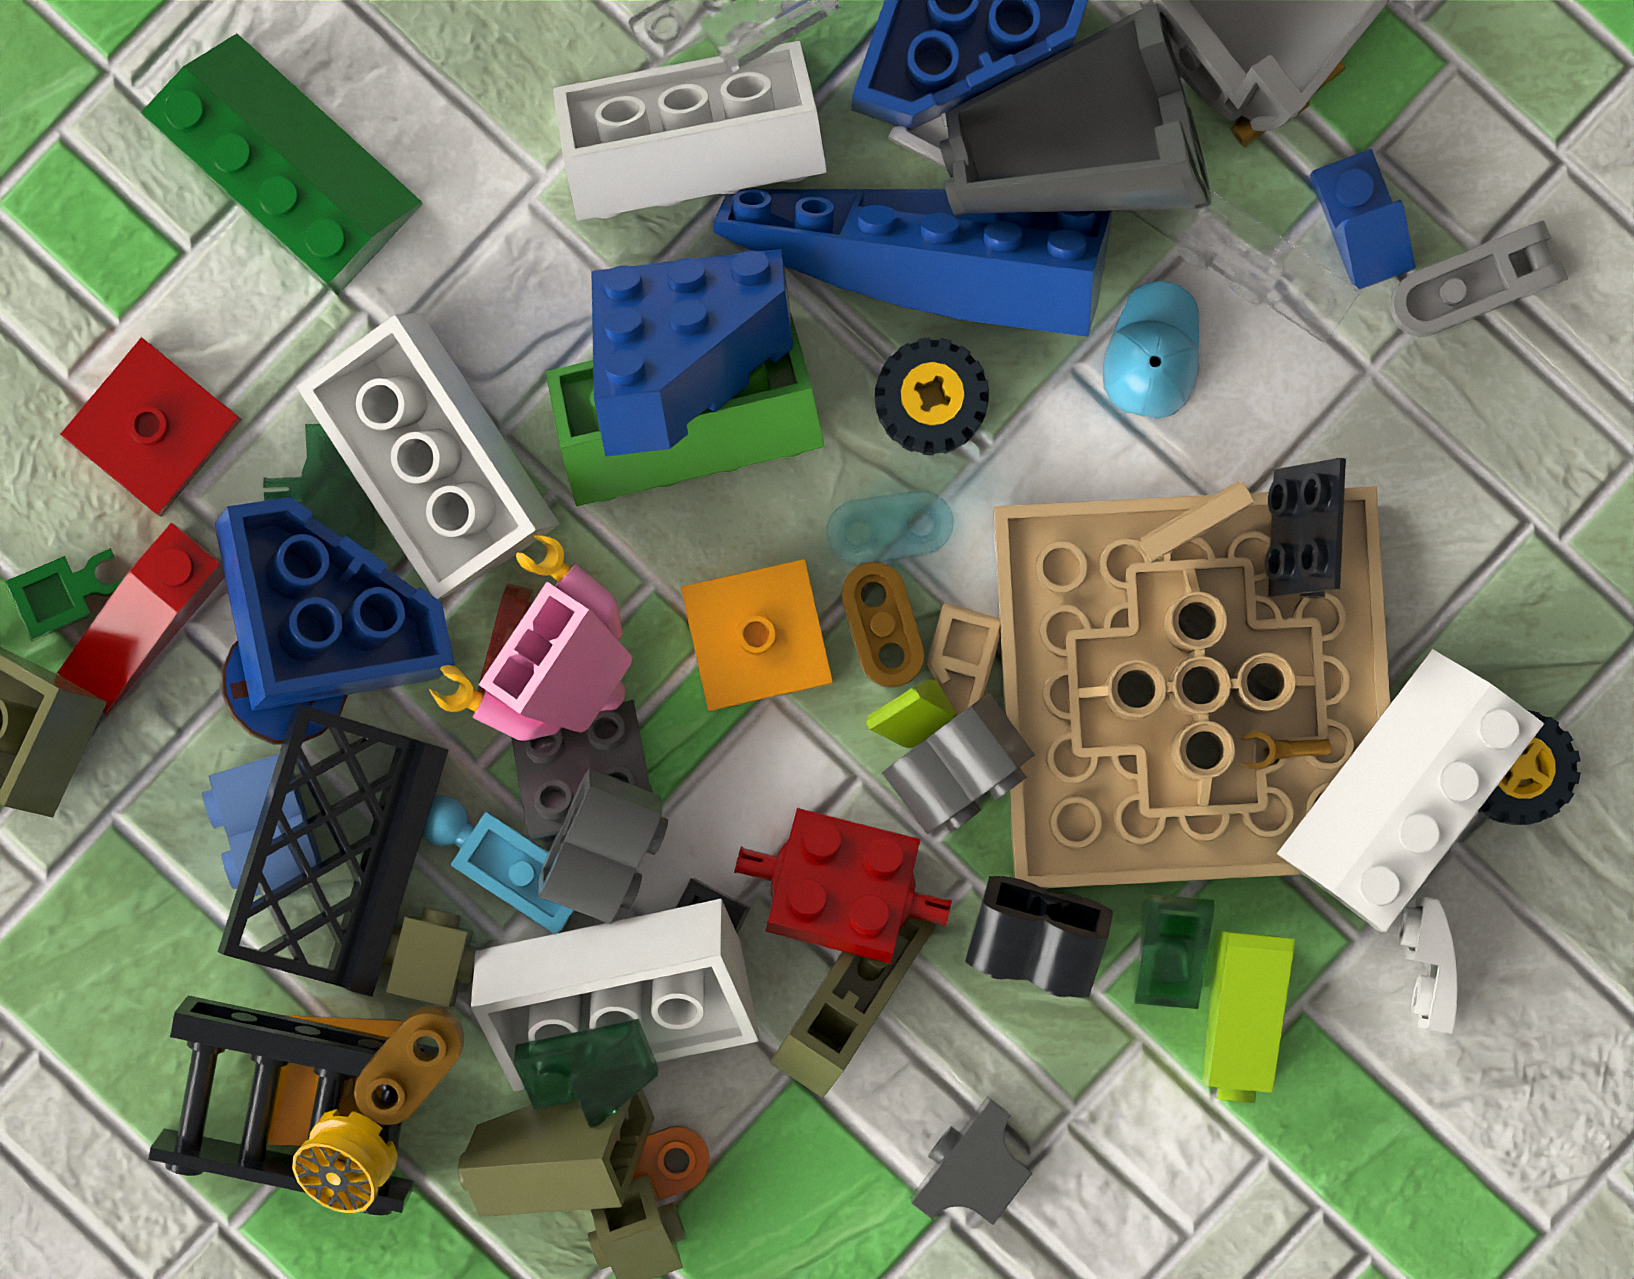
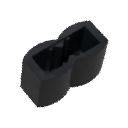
(1039, 937)

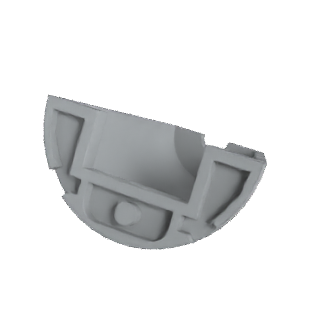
(1262, 53)

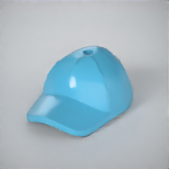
(1157, 323)

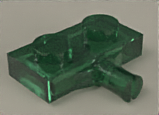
(329, 490)

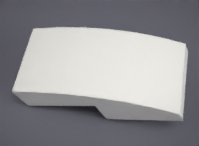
(1430, 942)

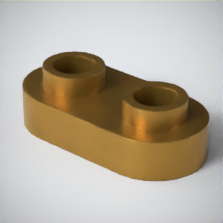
(882, 625)
(407, 1067)

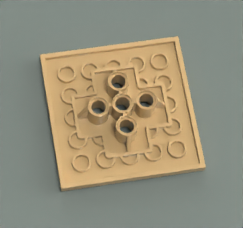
(1114, 781)

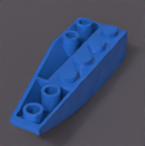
(918, 255)

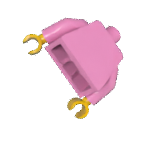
(557, 663)

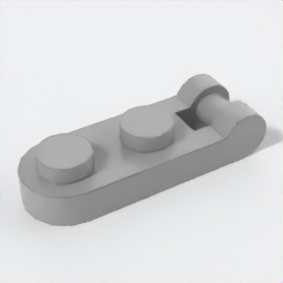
(1475, 282)

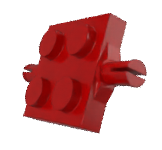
(843, 885)

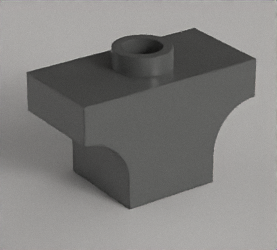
(973, 1168)

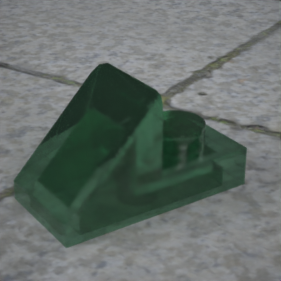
(1173, 950)
(589, 1066)

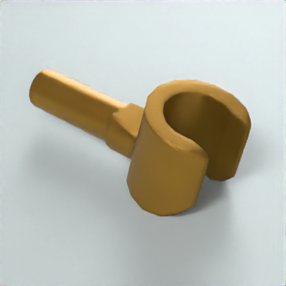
(1285, 749)

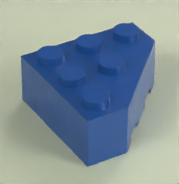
(949, 51)
(681, 341)
(321, 610)

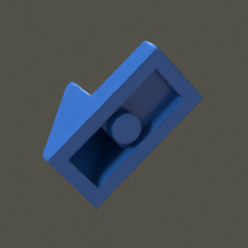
(1364, 220)

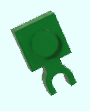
(54, 596)

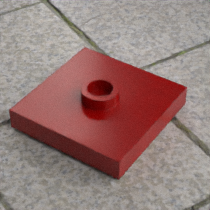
(150, 427)

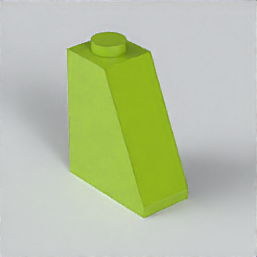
(1246, 1013)

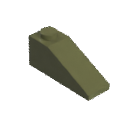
(845, 1011)

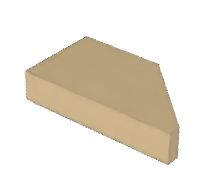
(1196, 521)
(963, 654)

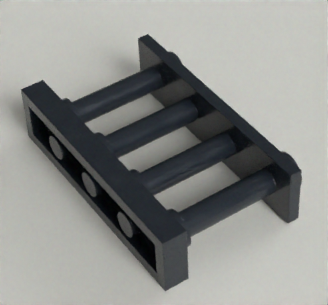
(273, 1043)

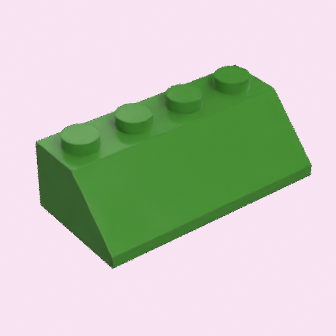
(759, 424)

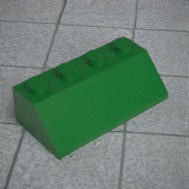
(282, 160)

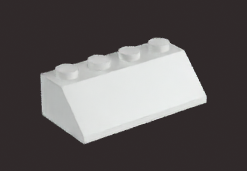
(688, 132)
(427, 454)
(1409, 789)
(667, 968)

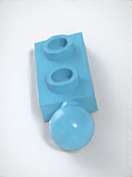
(495, 859)

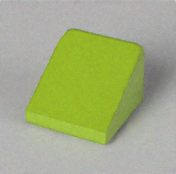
(913, 715)

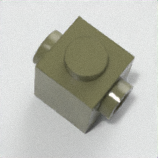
(430, 958)
(639, 1236)

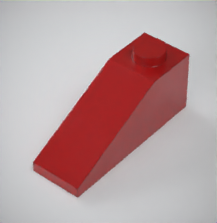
(143, 615)

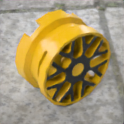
(344, 1162)

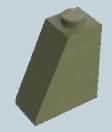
(554, 1159)

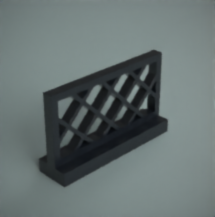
(384, 866)

